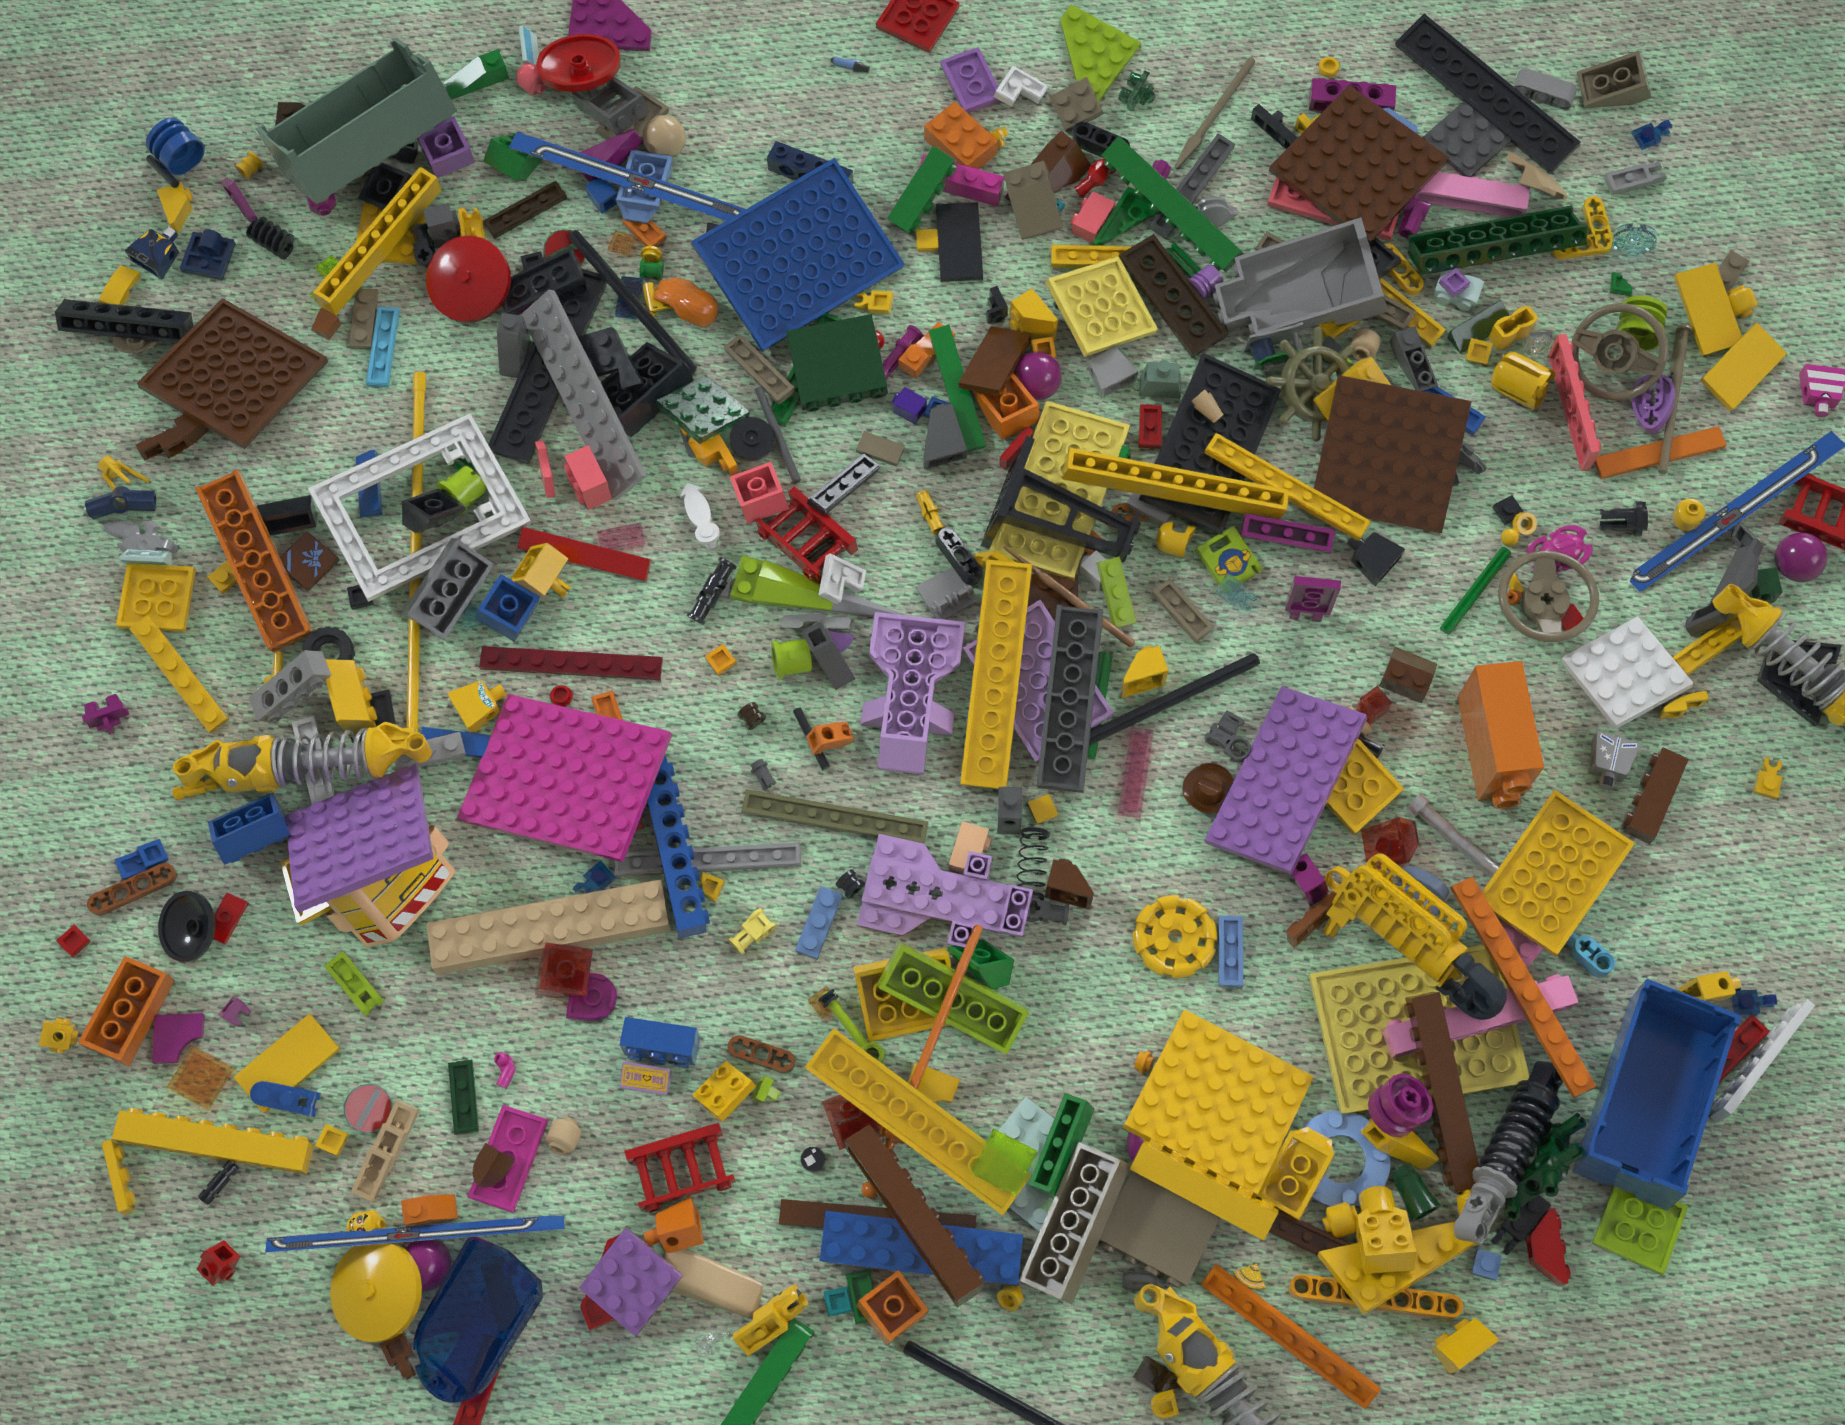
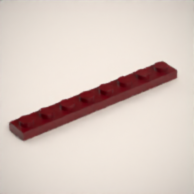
(571, 663)

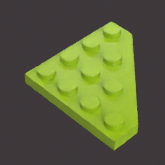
(1096, 49)

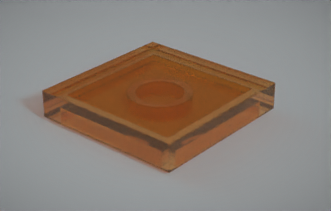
(200, 1078)

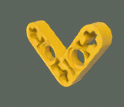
(1594, 237)
(1414, 276)

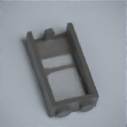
(614, 105)

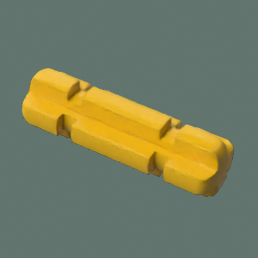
(180, 792)

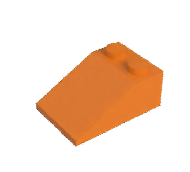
(1010, 410)

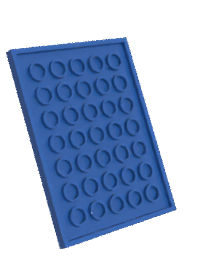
(797, 254)

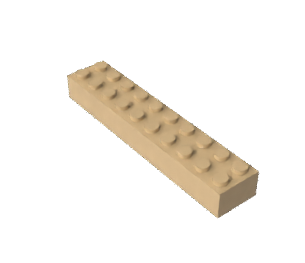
(568, 921)

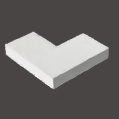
(1019, 83)
(838, 574)

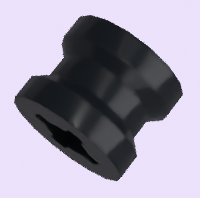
(850, 883)

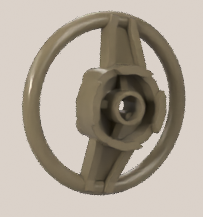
(1630, 356)
(1547, 587)

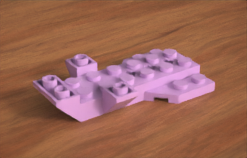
(908, 709)
(964, 902)

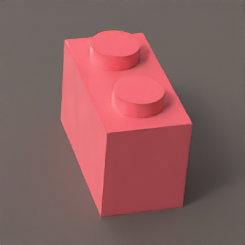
(1092, 216)

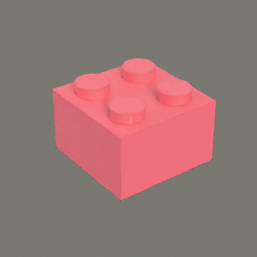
(586, 478)
(759, 492)

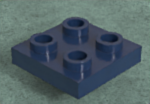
(208, 254)

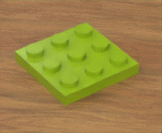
(1639, 1230)

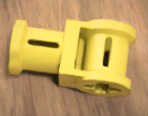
(754, 930)

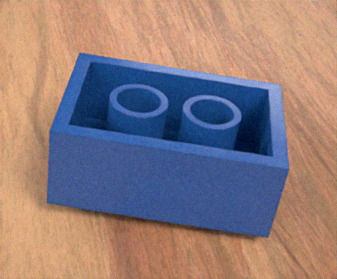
(248, 828)
(659, 1042)

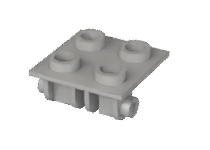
(946, 594)

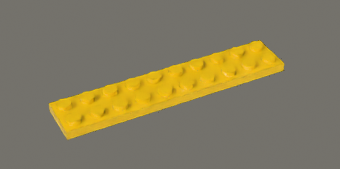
(996, 674)
(906, 1114)

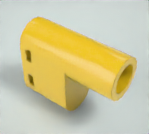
(651, 304)

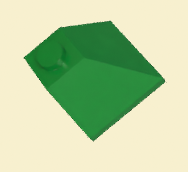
(987, 964)

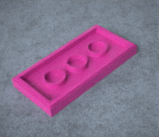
(518, 1137)

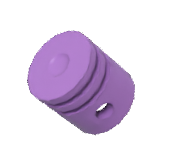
(1205, 280)

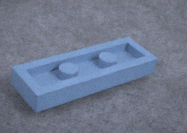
(818, 922)
(1230, 951)

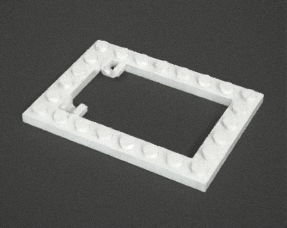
(470, 445)

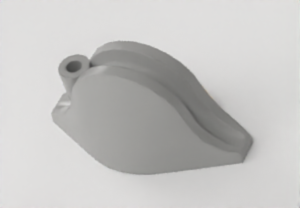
(1216, 210)

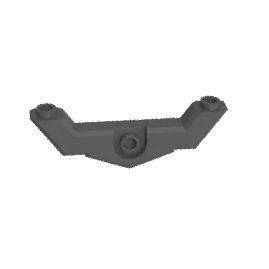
(1740, 572)

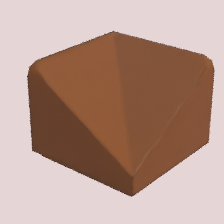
(326, 324)

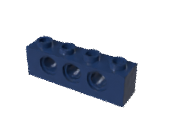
(795, 163)

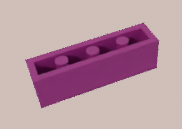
(1287, 533)

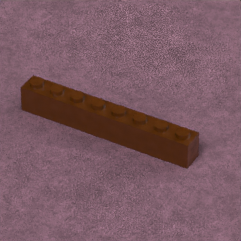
(1443, 1083)
(914, 1216)

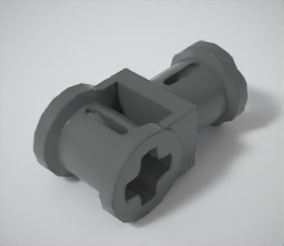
(1048, 911)

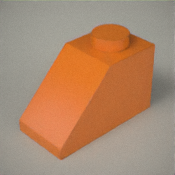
(429, 1210)

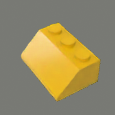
(350, 696)

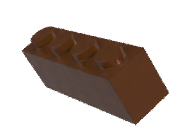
(1655, 795)

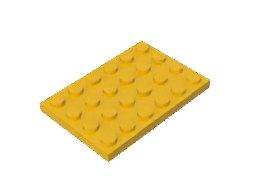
(1555, 872)

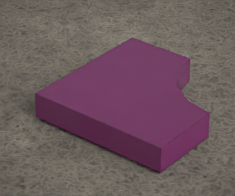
(238, 198)
(173, 1034)

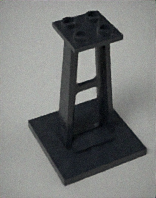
(1020, 477)

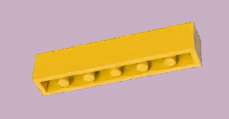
(1204, 1189)

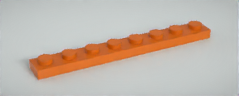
(1291, 1336)

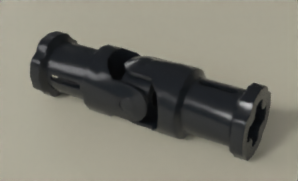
(714, 586)

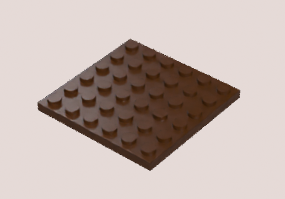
(1359, 163)
(232, 373)
(1392, 452)

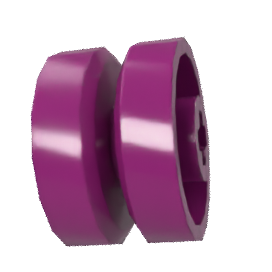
(1400, 1105)

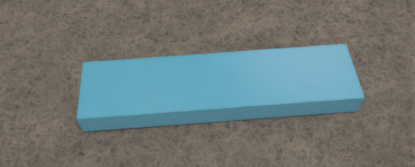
(383, 347)

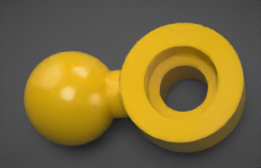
(1511, 536)

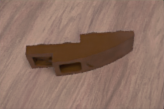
(173, 440)

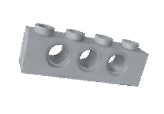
(290, 686)

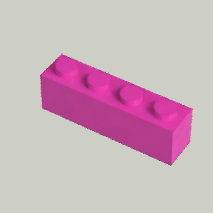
(975, 184)

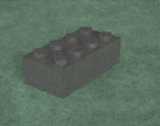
(448, 588)

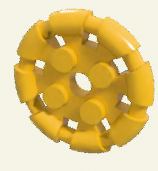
(1175, 922)

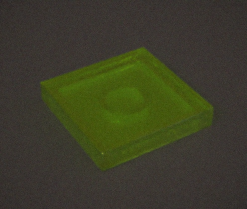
(1004, 1161)

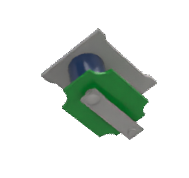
(1263, 349)

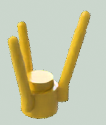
(113, 469)

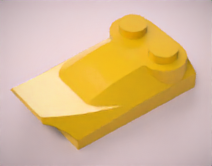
(1297, 1171)

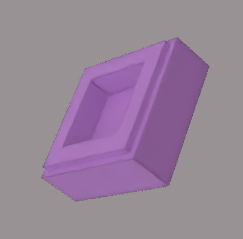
(1454, 283)

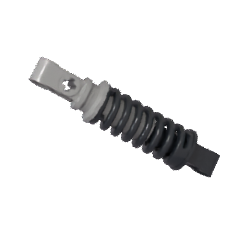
(1509, 1151)

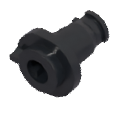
(1635, 518)

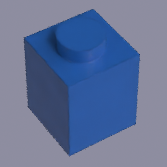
(601, 194)

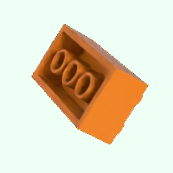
(126, 1011)

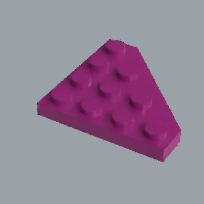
(611, 20)

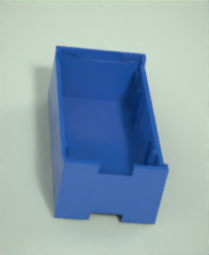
(1657, 1094)

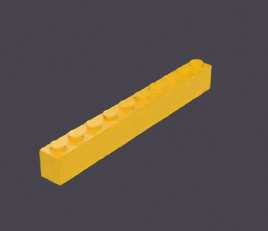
(1174, 484)

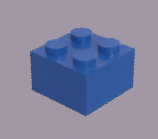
(507, 607)

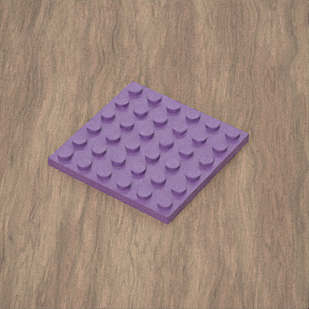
(358, 838)

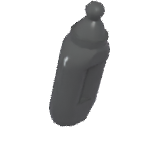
(1137, 1281)

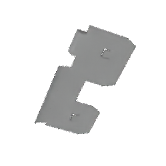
(797, 621)

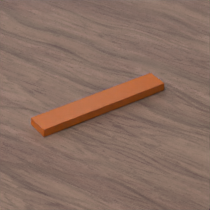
(1649, 454)

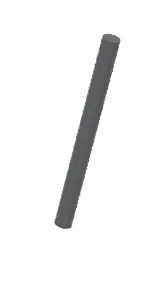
(777, 434)

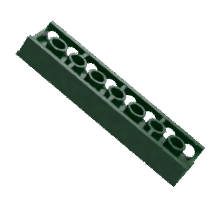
(1496, 240)

